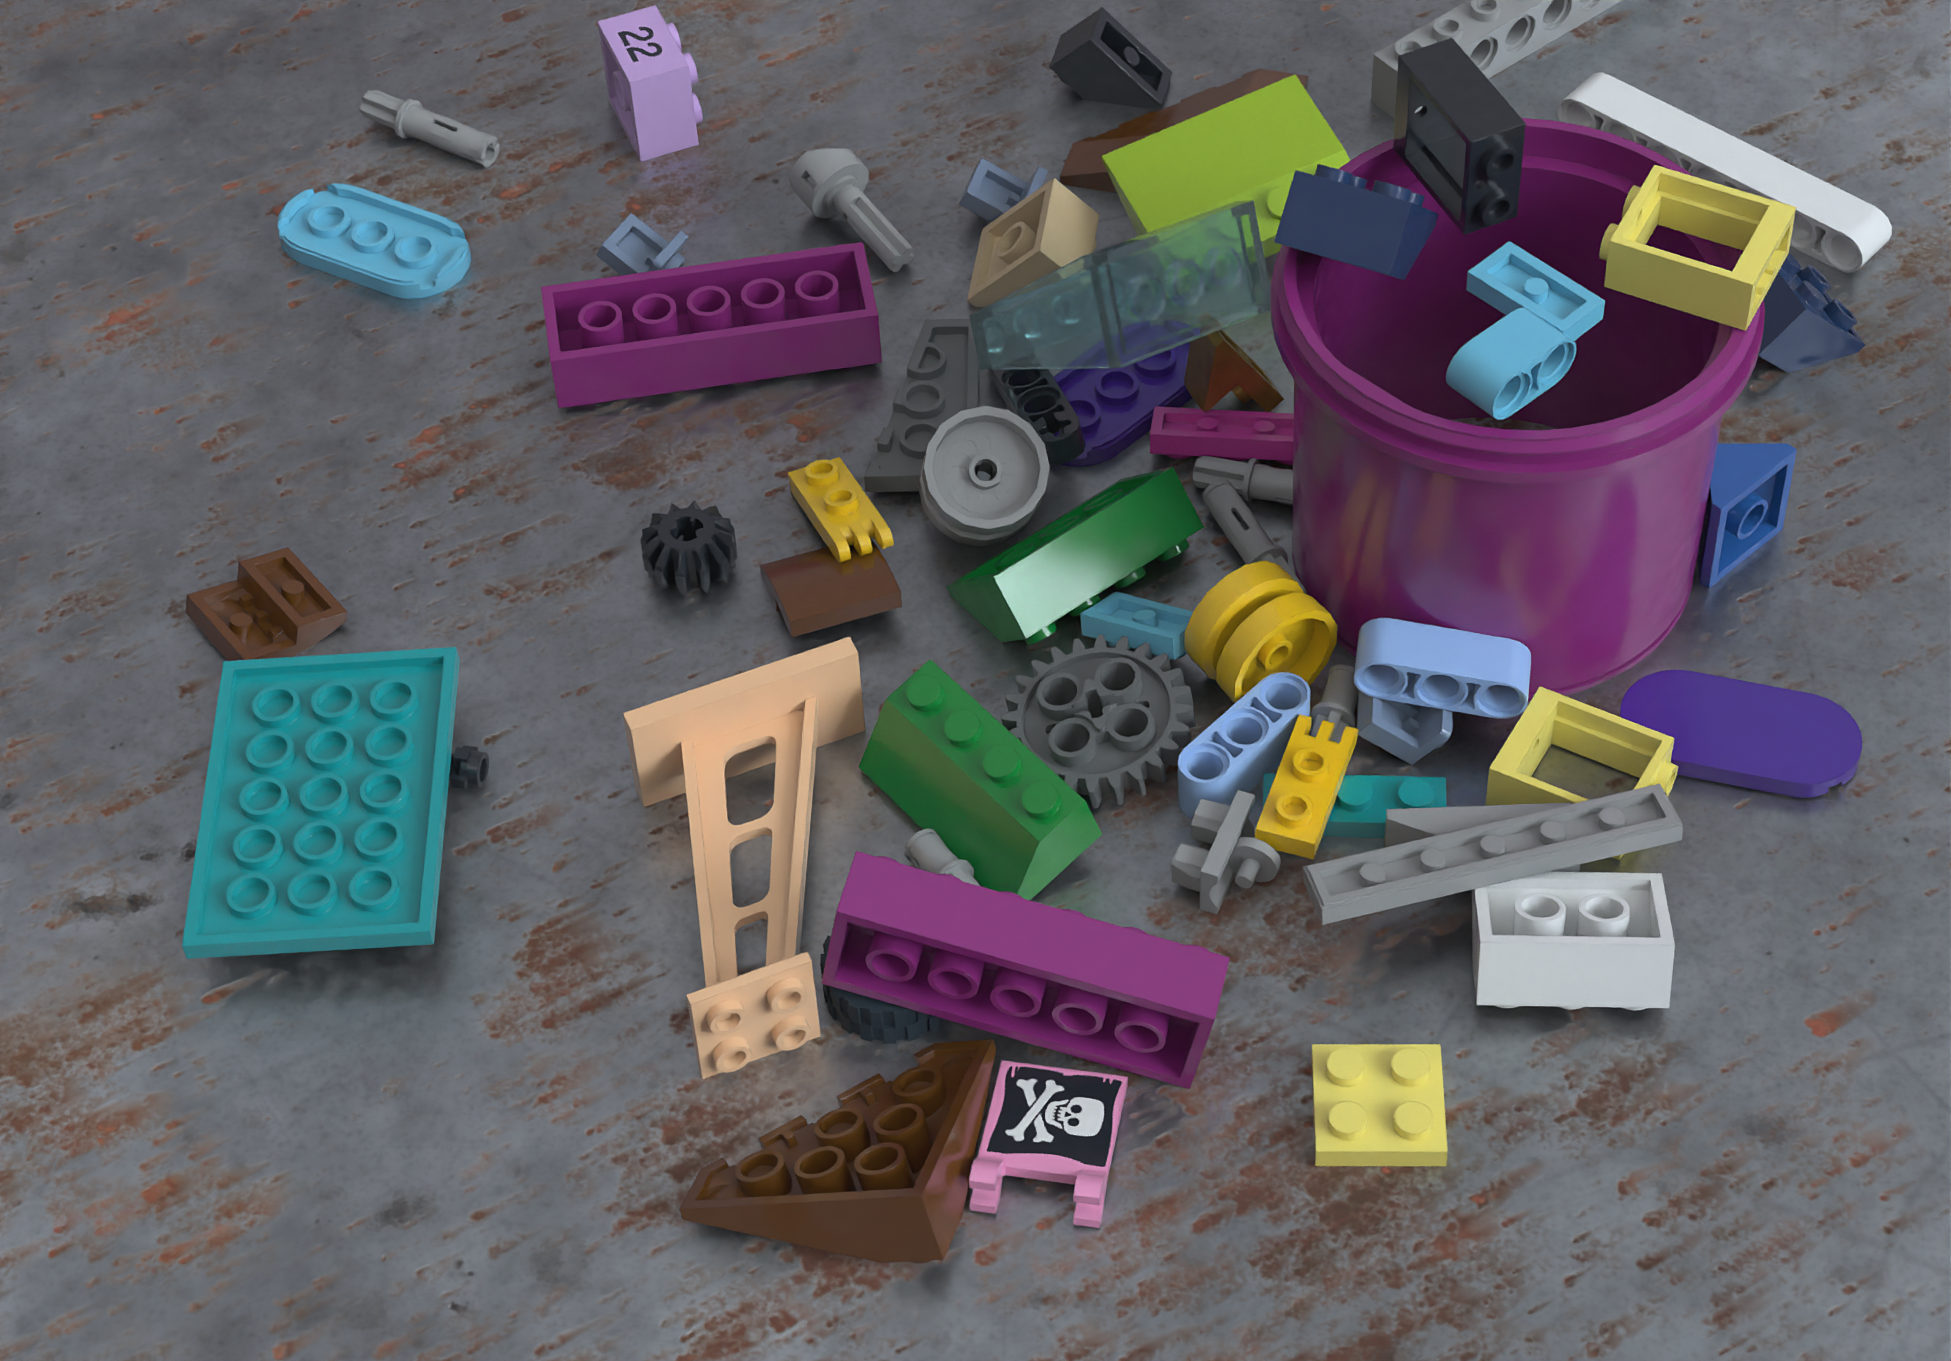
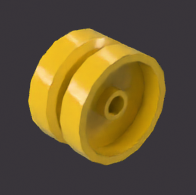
(1257, 627)

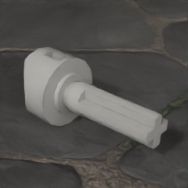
(840, 190)

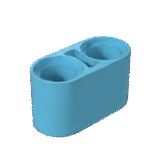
(1511, 363)

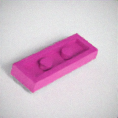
(1222, 434)

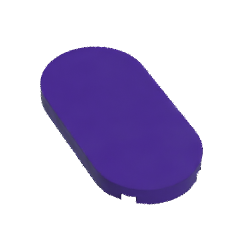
(1119, 403)
(1748, 732)

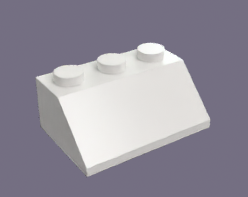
(1573, 941)

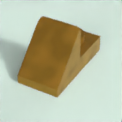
(1222, 366)

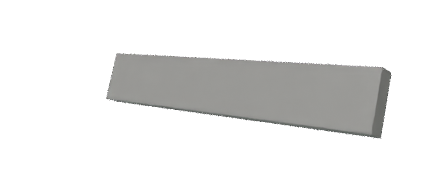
(1492, 853)

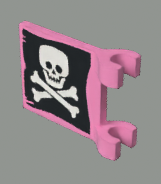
(1050, 1129)

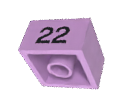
(650, 82)

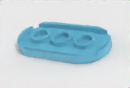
(374, 241)

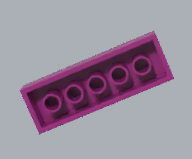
(711, 324)
(1024, 969)

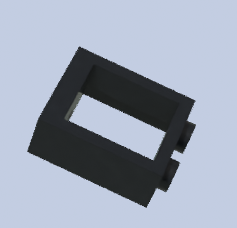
(1462, 140)

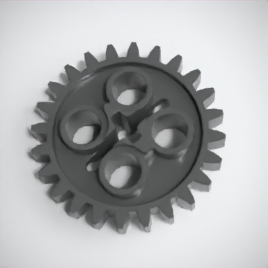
(1095, 706)

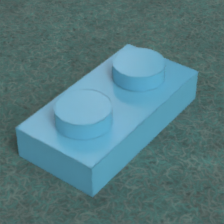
(1519, 280)
(1140, 621)

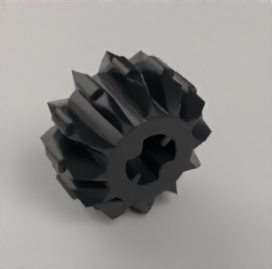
(689, 548)

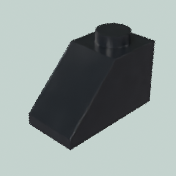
(1109, 64)

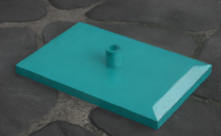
(324, 804)

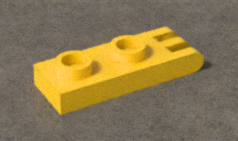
(839, 508)
(1305, 788)

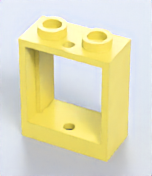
(1709, 212)
(1582, 730)

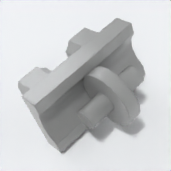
(1231, 852)

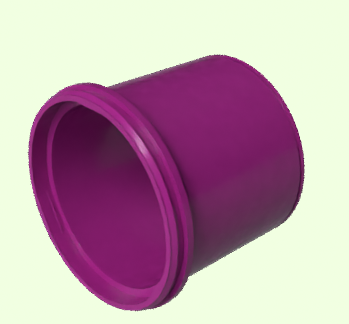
(1522, 535)

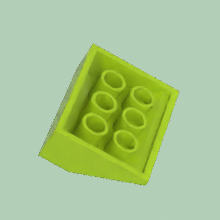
(1226, 157)

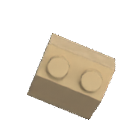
(1031, 242)

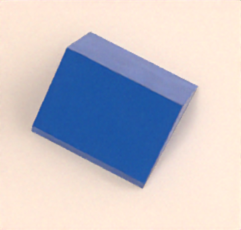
(1743, 505)

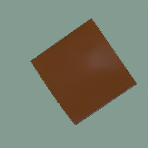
(821, 592)
(268, 611)

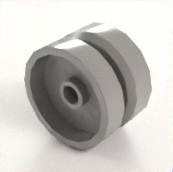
(991, 443)

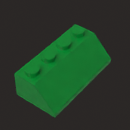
(1079, 557)
(975, 785)

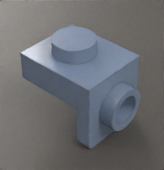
(995, 191)
(640, 249)
(1403, 728)

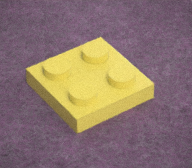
(1378, 1105)

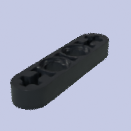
(1033, 391)

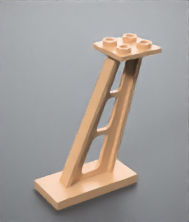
(691, 749)

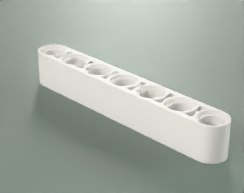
(1826, 220)

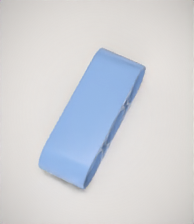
(1443, 668)
(1242, 742)

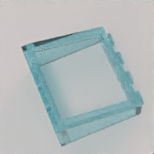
(1132, 297)

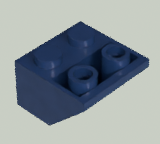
(1356, 226)
(1804, 322)

